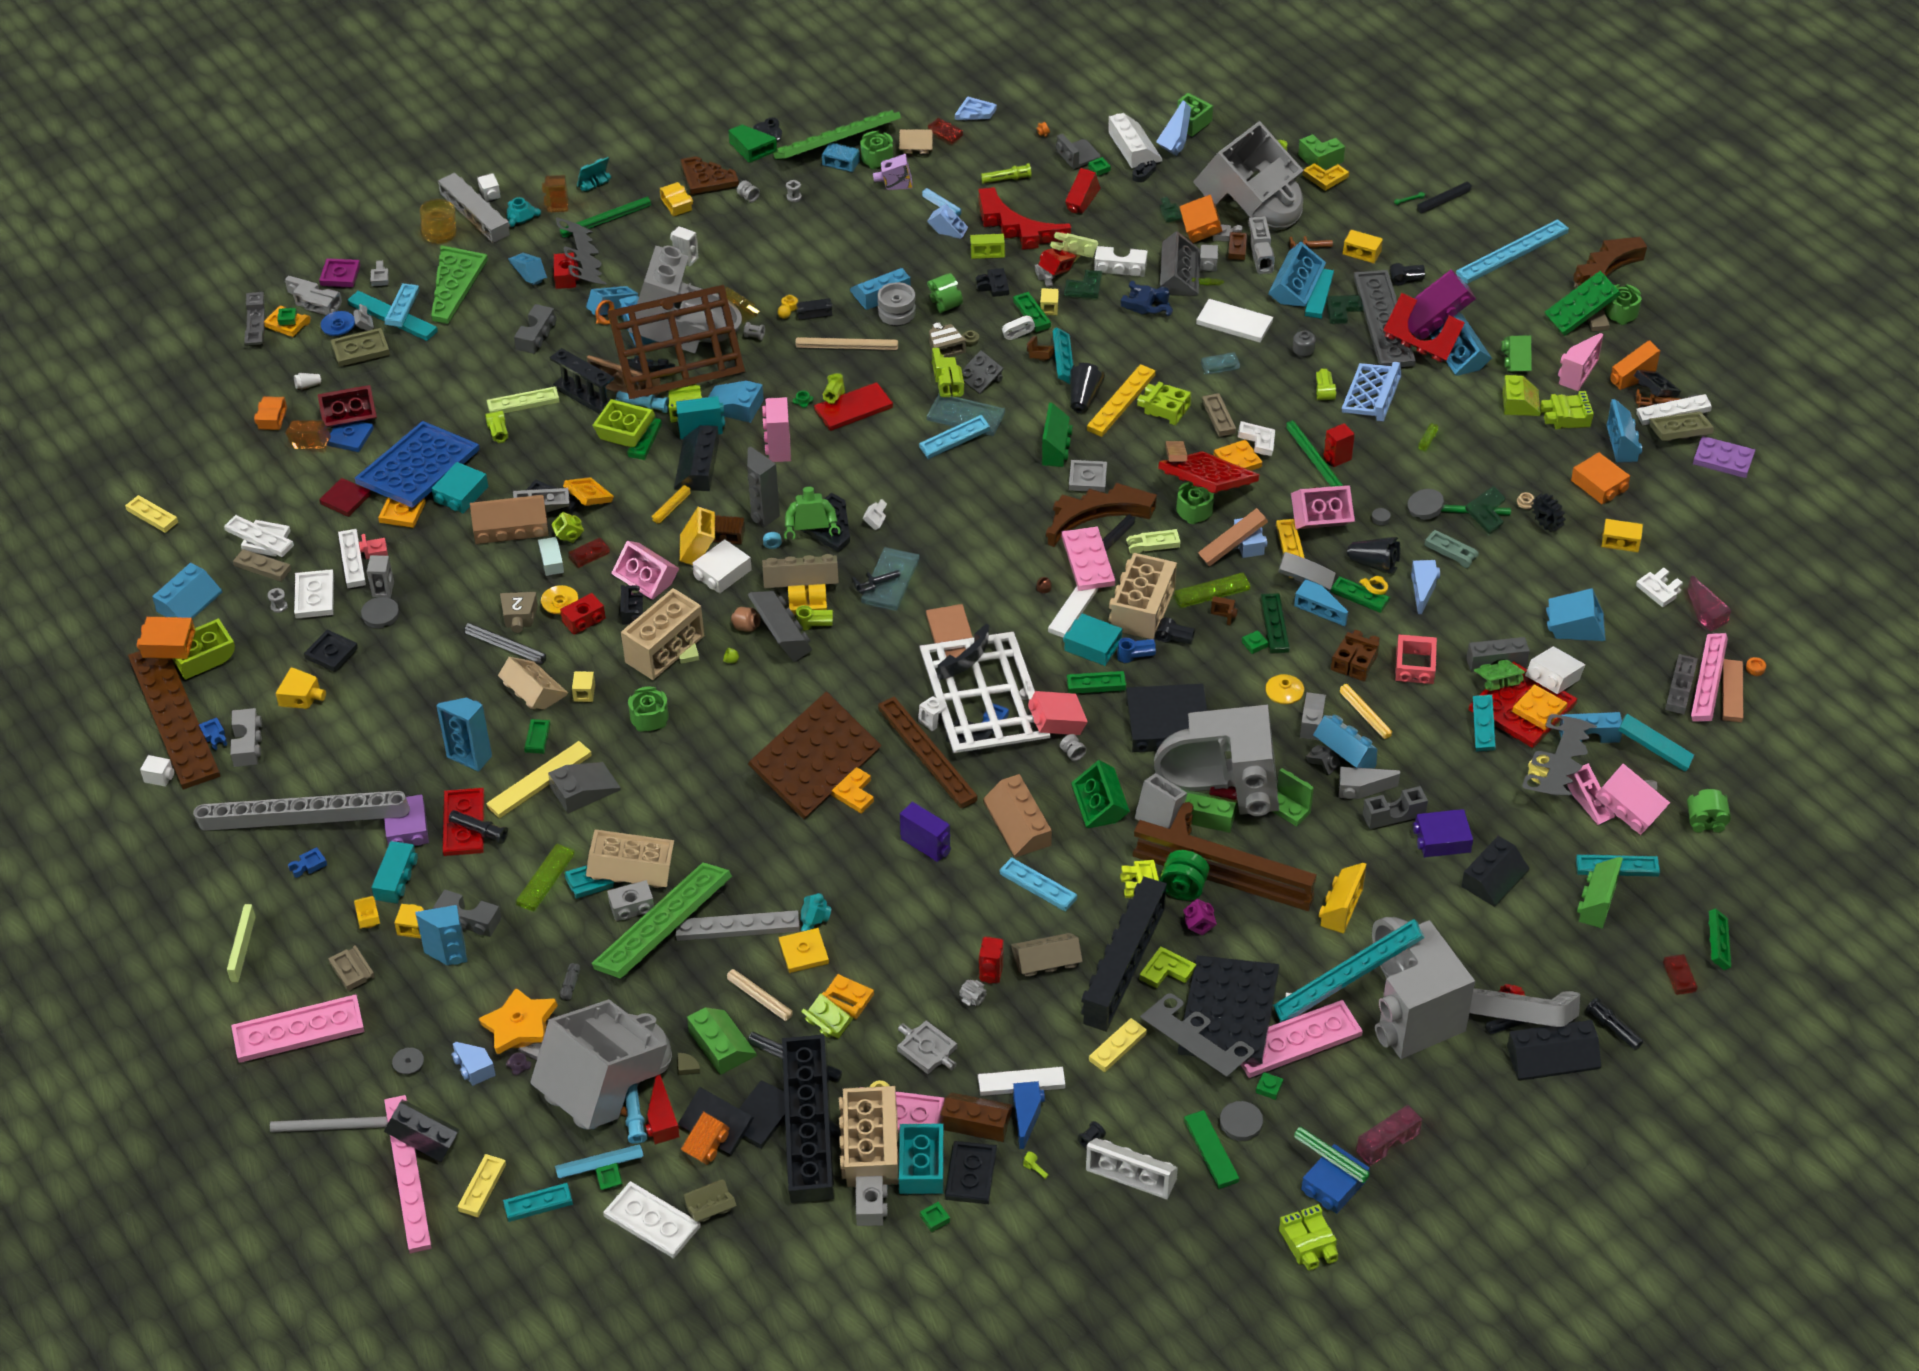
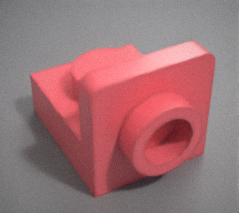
(373, 547)

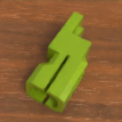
(946, 374)

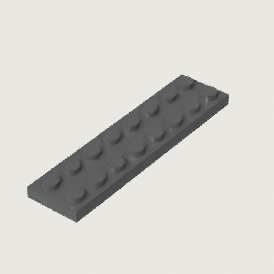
(1378, 303)

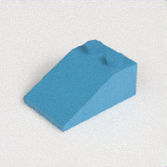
(739, 399)

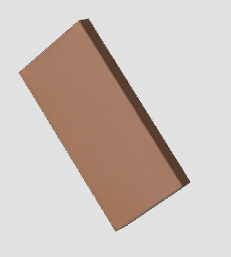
(949, 625)

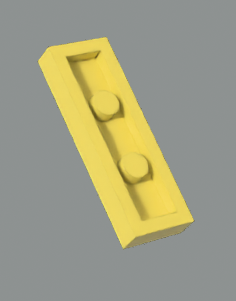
(151, 513)
(1117, 1045)
(481, 1185)

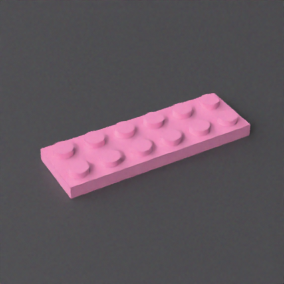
(297, 1028)
(1306, 1036)

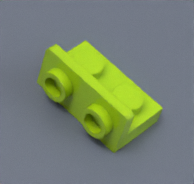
(827, 1016)

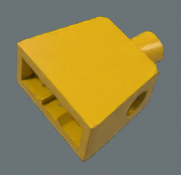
(299, 690)

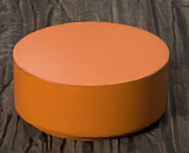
(1755, 666)

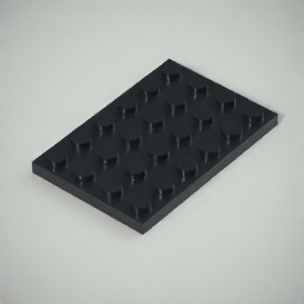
(1236, 1000)

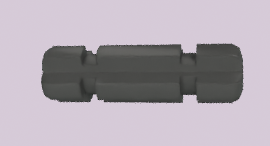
(570, 981)

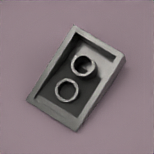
(582, 784)

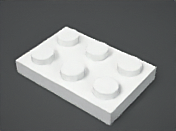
(314, 593)

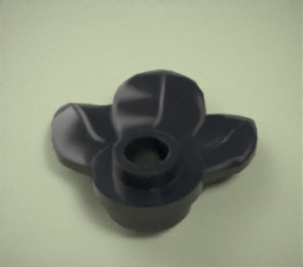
(772, 129)

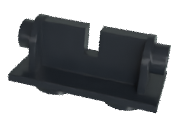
(814, 308)

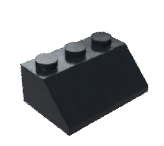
(1495, 871)
(421, 1130)

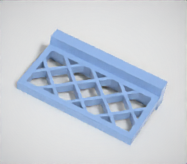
(1386, 391)

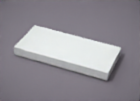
(1234, 320)
(651, 1219)

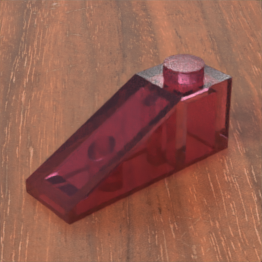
(1708, 607)

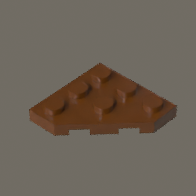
(707, 176)

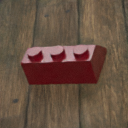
(347, 406)

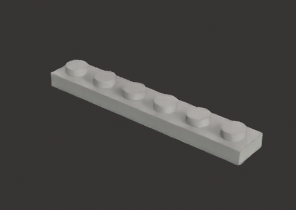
(738, 925)

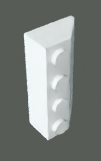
(1132, 140)
(1130, 1168)

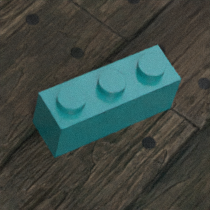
(394, 872)

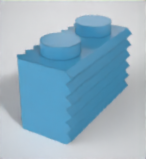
(840, 157)

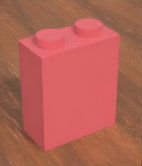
(1057, 713)

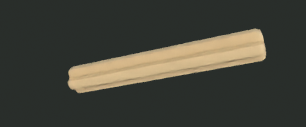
(759, 995)

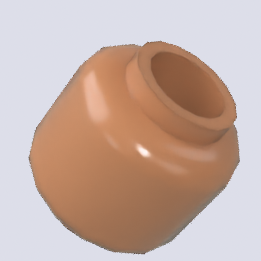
(745, 619)

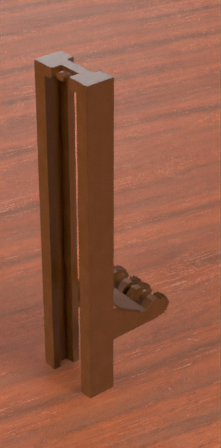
(1180, 838)

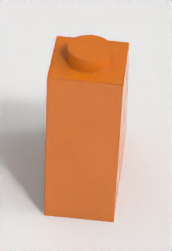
(1643, 358)

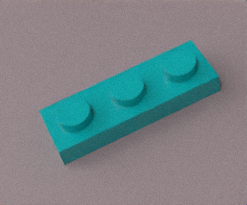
(1484, 723)

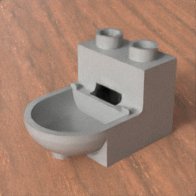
(1269, 193)
(664, 281)
(1198, 760)
(1424, 992)
(594, 1059)

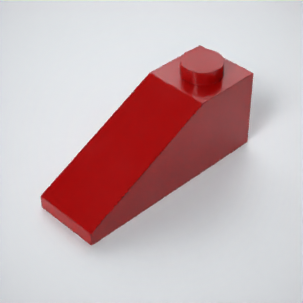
(661, 1119)

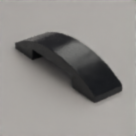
(953, 666)

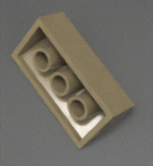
(800, 571)

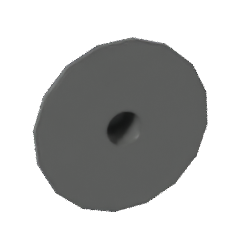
(407, 1060)

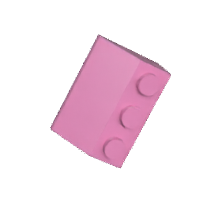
(645, 569)
(1632, 799)

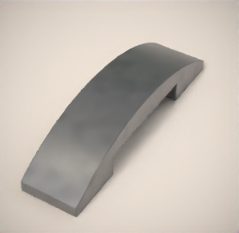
(255, 318)

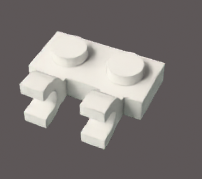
(1656, 588)

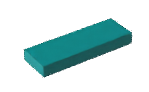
(537, 1202)

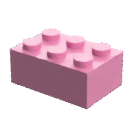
(777, 429)
(1322, 507)

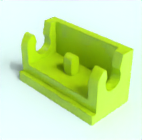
(987, 246)

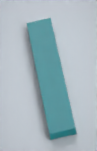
(380, 310)

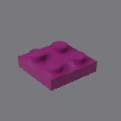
(339, 272)

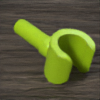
(1029, 1163)

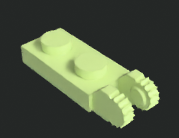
(1075, 244)
(1153, 541)

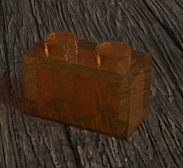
(556, 193)
(308, 434)

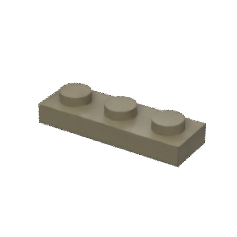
(1218, 414)
(262, 565)

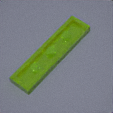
(1206, 591)
(545, 877)

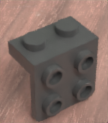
(1076, 153)

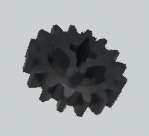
(1548, 512)

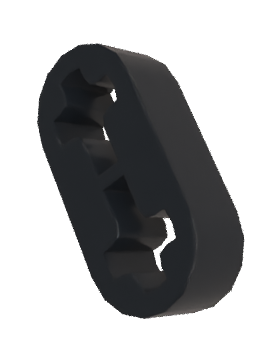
(1141, 169)

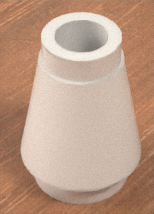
(306, 380)

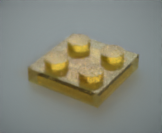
(741, 301)

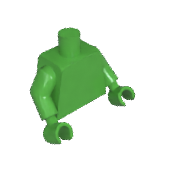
(810, 512)

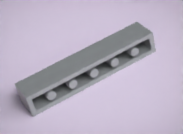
(474, 207)

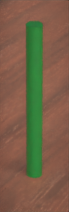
(1461, 509)

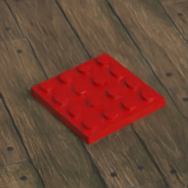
(1209, 472)
(1513, 724)

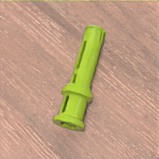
(988, 177)

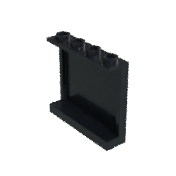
(1160, 712)

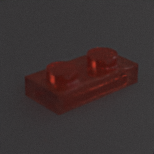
(945, 130)
(589, 552)
(1680, 974)

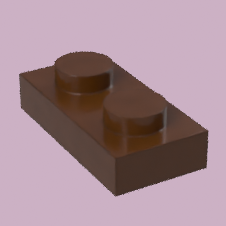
(1237, 245)

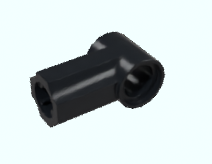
(1401, 274)
(1169, 630)

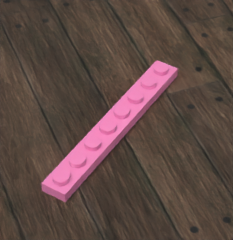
(409, 1188)

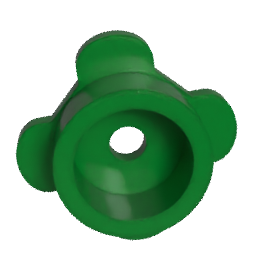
(803, 399)

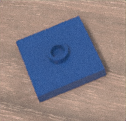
(350, 436)

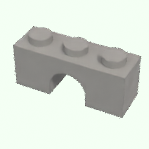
(246, 749)

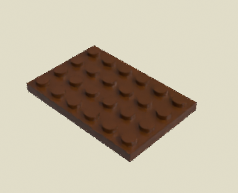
(814, 754)

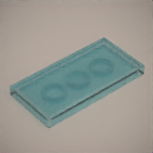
(955, 411)
(890, 593)

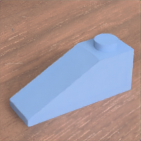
(1175, 132)
(1424, 579)

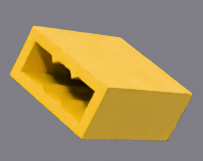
(697, 535)

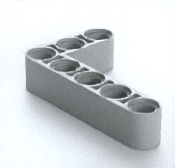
(1529, 1009)

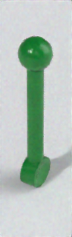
(1421, 195)

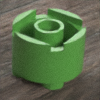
(876, 148)
(945, 292)
(1626, 306)
(1194, 503)
(648, 709)
(1708, 811)

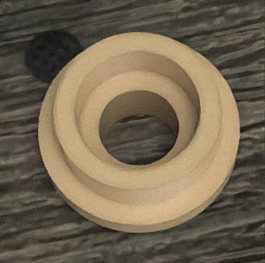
(1525, 500)

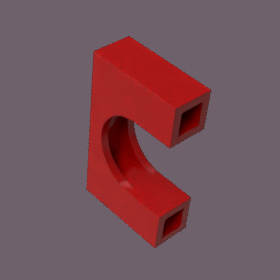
(1398, 328)

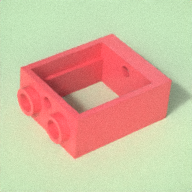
(1420, 646)

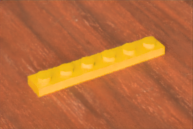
(1121, 400)

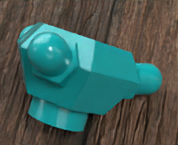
(520, 211)
(814, 911)

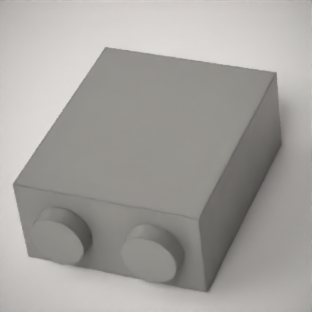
(1159, 801)

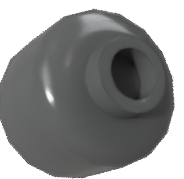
(1304, 343)

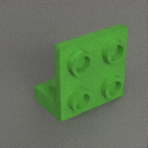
(1294, 797)

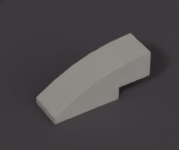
(1305, 569)

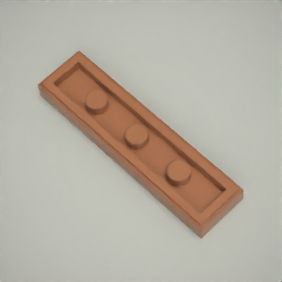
(1176, 451)
(1233, 537)
(1732, 690)

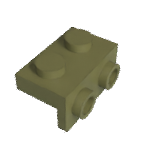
(709, 1201)

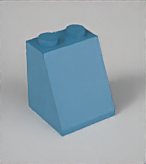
(1576, 616)

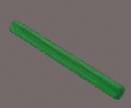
(610, 215)
(1313, 454)

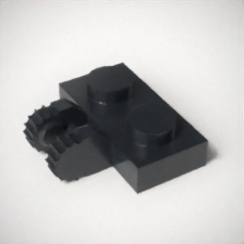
(994, 281)

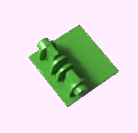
(1500, 674)

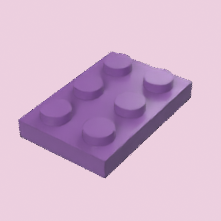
(1724, 457)

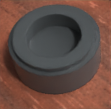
(1380, 516)

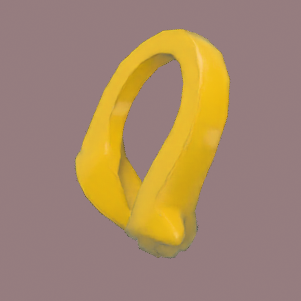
(1375, 580)

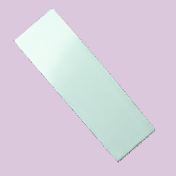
(551, 556)

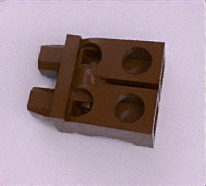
(1356, 655)

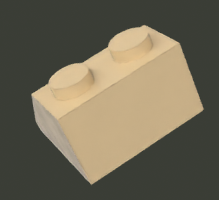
(916, 141)

